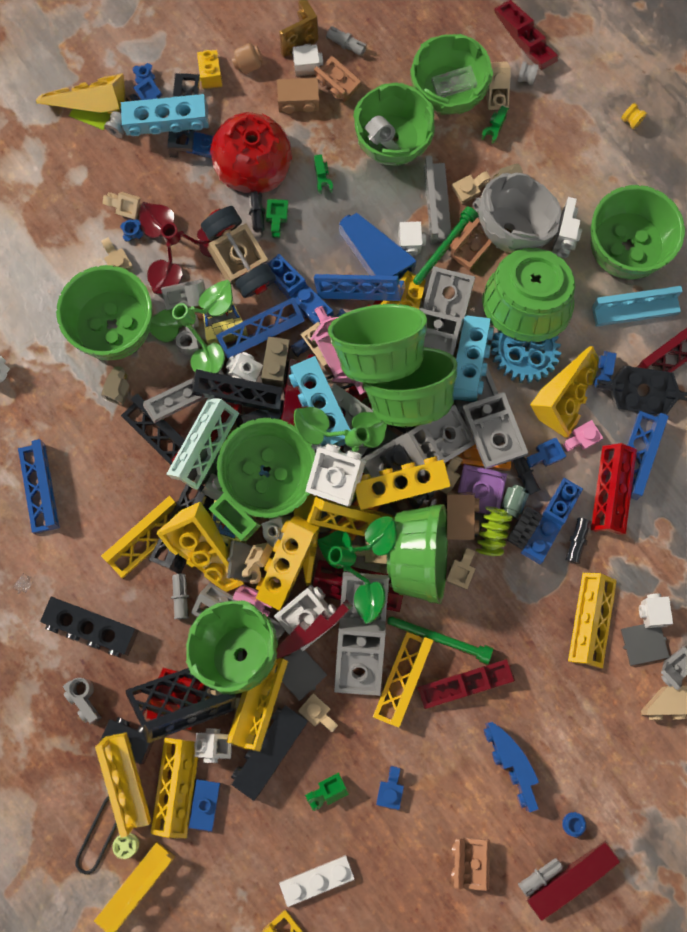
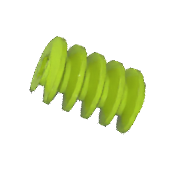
(495, 532)

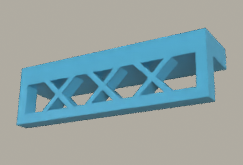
(637, 306)

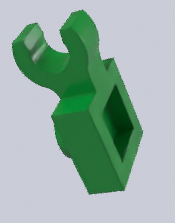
(497, 121)
(321, 171)
(276, 213)
(330, 790)

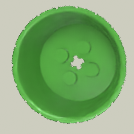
(645, 219)
(101, 296)
(528, 308)
(379, 342)
(419, 396)
(267, 444)
(420, 554)

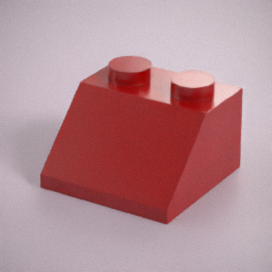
(176, 693)

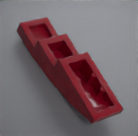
(526, 36)
(305, 634)
(466, 684)
(573, 880)

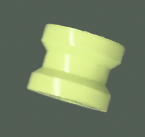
(122, 849)

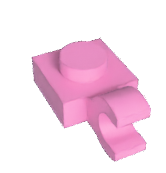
(584, 436)
(249, 594)

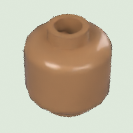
(247, 58)

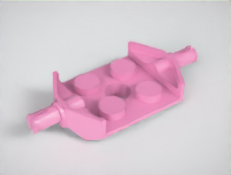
(323, 341)

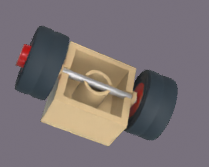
(237, 252)

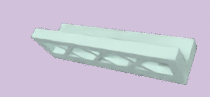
(189, 453)

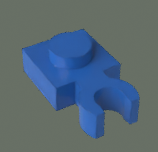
(147, 89)

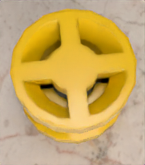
(634, 116)

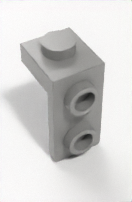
(675, 668)

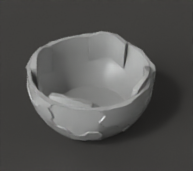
(522, 207)

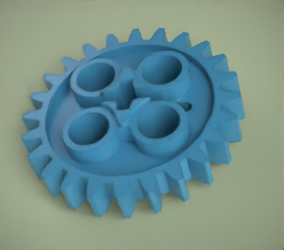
(524, 366)

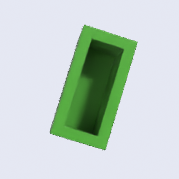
(237, 521)

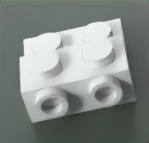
(568, 230)
(335, 474)
(304, 607)

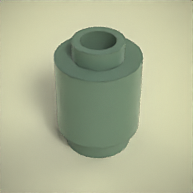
(515, 501)

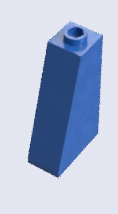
(374, 249)

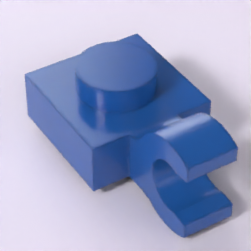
(607, 364)
(548, 453)
(390, 792)

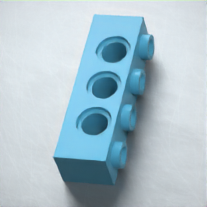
(155, 109)
(473, 329)
(311, 371)

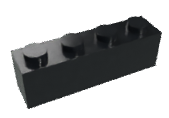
(275, 746)

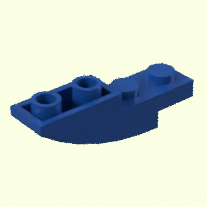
(295, 286)
(553, 519)
(510, 755)

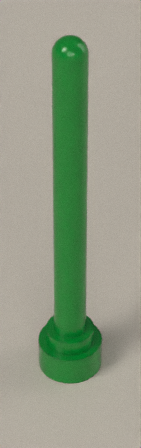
(467, 215)
(481, 653)

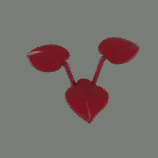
(159, 221)

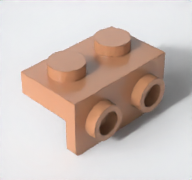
(338, 79)
(470, 245)
(471, 863)

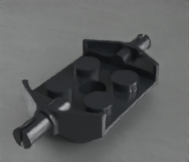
(660, 398)

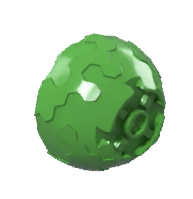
(445, 55)
(408, 114)
(218, 638)

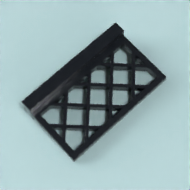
(184, 717)

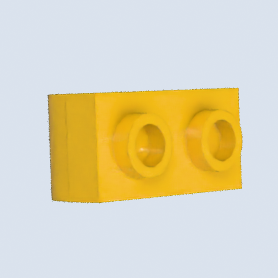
(209, 69)

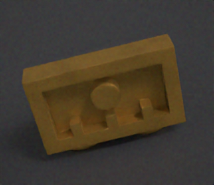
(302, 32)

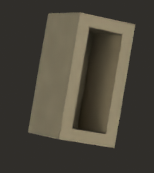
(276, 362)

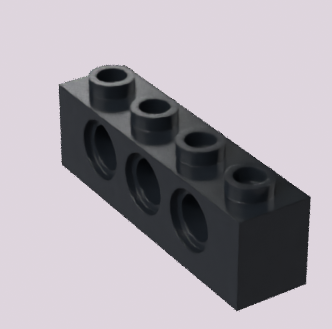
(58, 609)

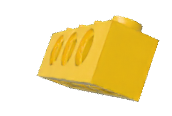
(437, 480)
(272, 592)

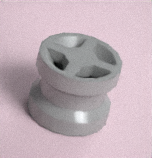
(528, 73)
(114, 126)

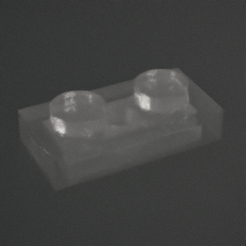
(454, 82)

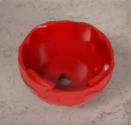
(251, 165)

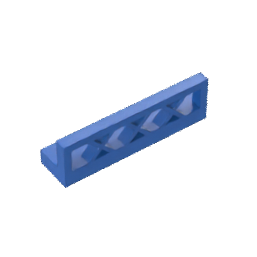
(359, 287)
(260, 335)
(649, 453)
(44, 486)

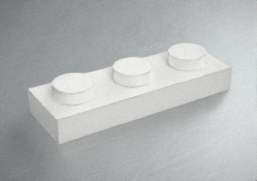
(316, 881)

